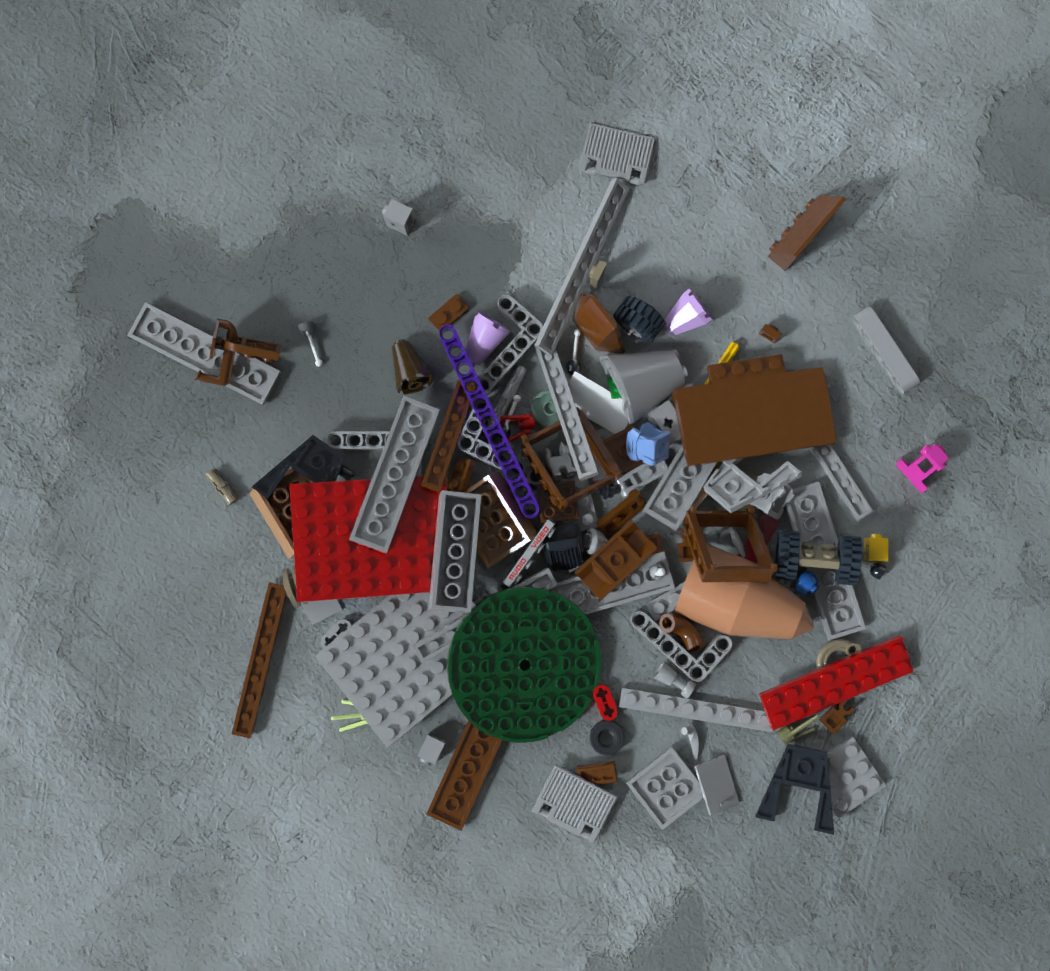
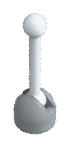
(654, 570)

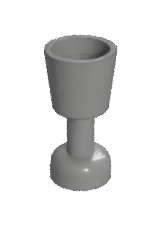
(668, 676)

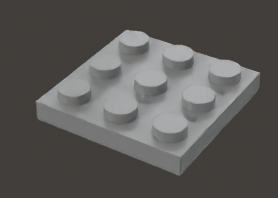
(851, 777)
(666, 788)

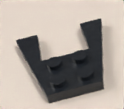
(311, 459)
(804, 769)

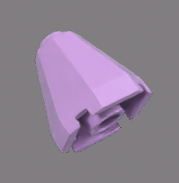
(687, 314)

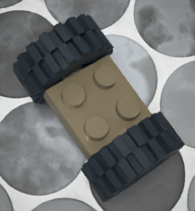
(843, 558)

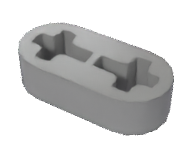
(333, 631)

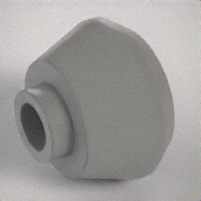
(593, 541)

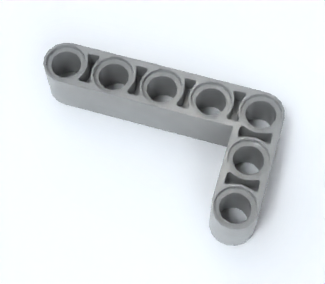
(512, 348)
(364, 444)
(476, 444)
(677, 649)

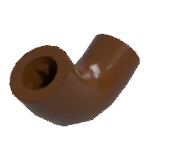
(683, 628)

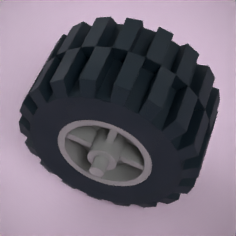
(639, 319)

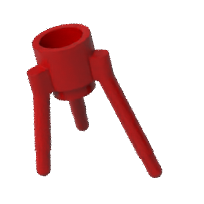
(523, 422)

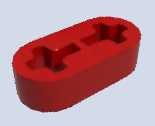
(609, 700)

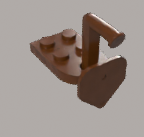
(231, 344)

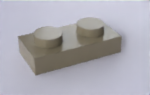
(596, 274)

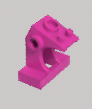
(935, 454)

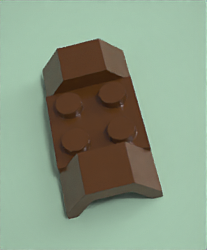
(615, 560)

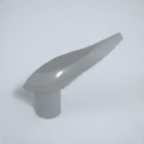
(731, 531)
(693, 738)

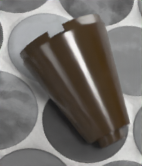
(409, 368)

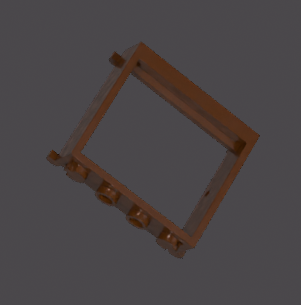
(597, 448)
(711, 572)

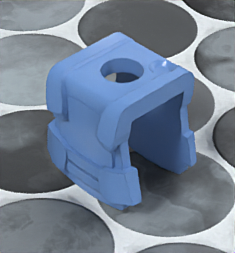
(648, 444)

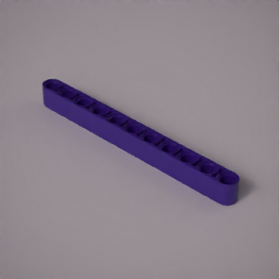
(482, 414)

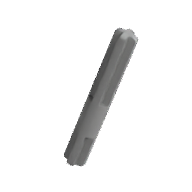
(508, 394)

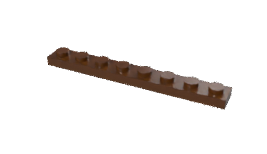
(259, 660)

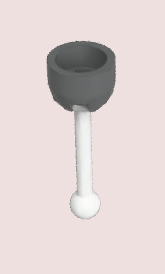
(307, 329)

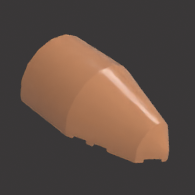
(743, 607)

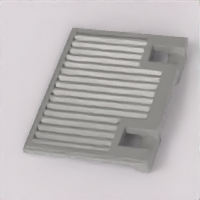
(617, 153)
(574, 803)

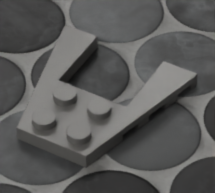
(736, 489)

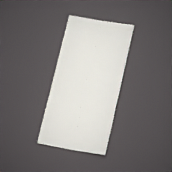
(597, 403)

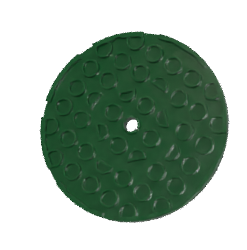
(497, 638)

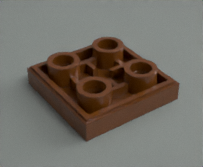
(548, 510)

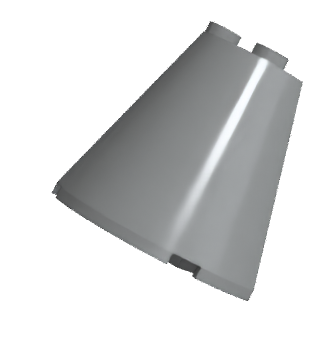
(644, 379)

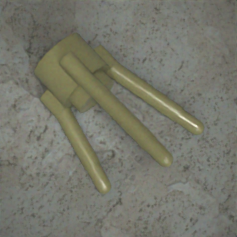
(789, 734)

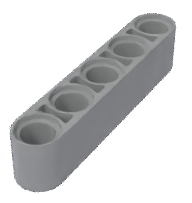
(885, 350)

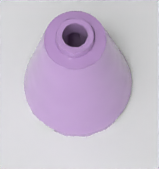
(484, 338)

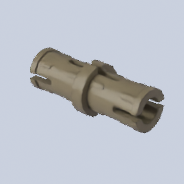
(221, 486)

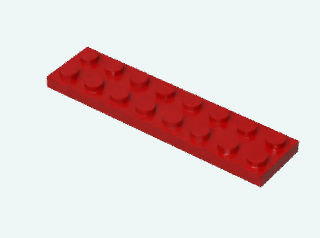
(836, 682)

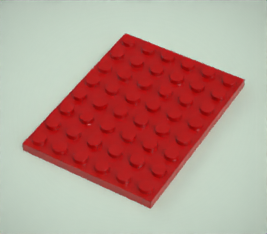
(337, 568)

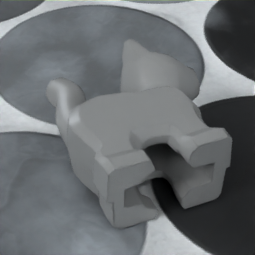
(561, 463)

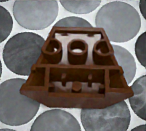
(597, 325)

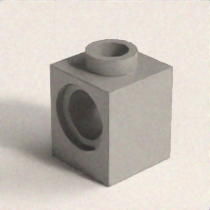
(431, 749)

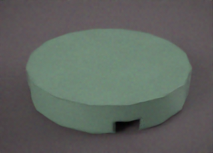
(544, 409)

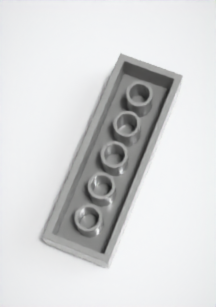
(454, 552)

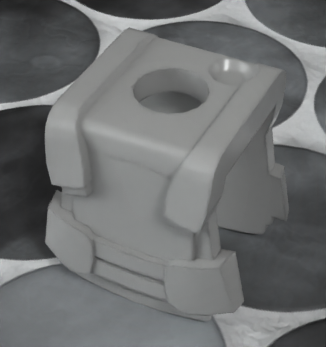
(775, 501)

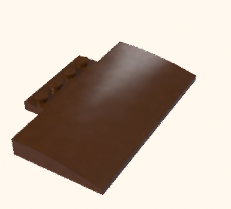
(753, 411)

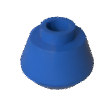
(807, 583)

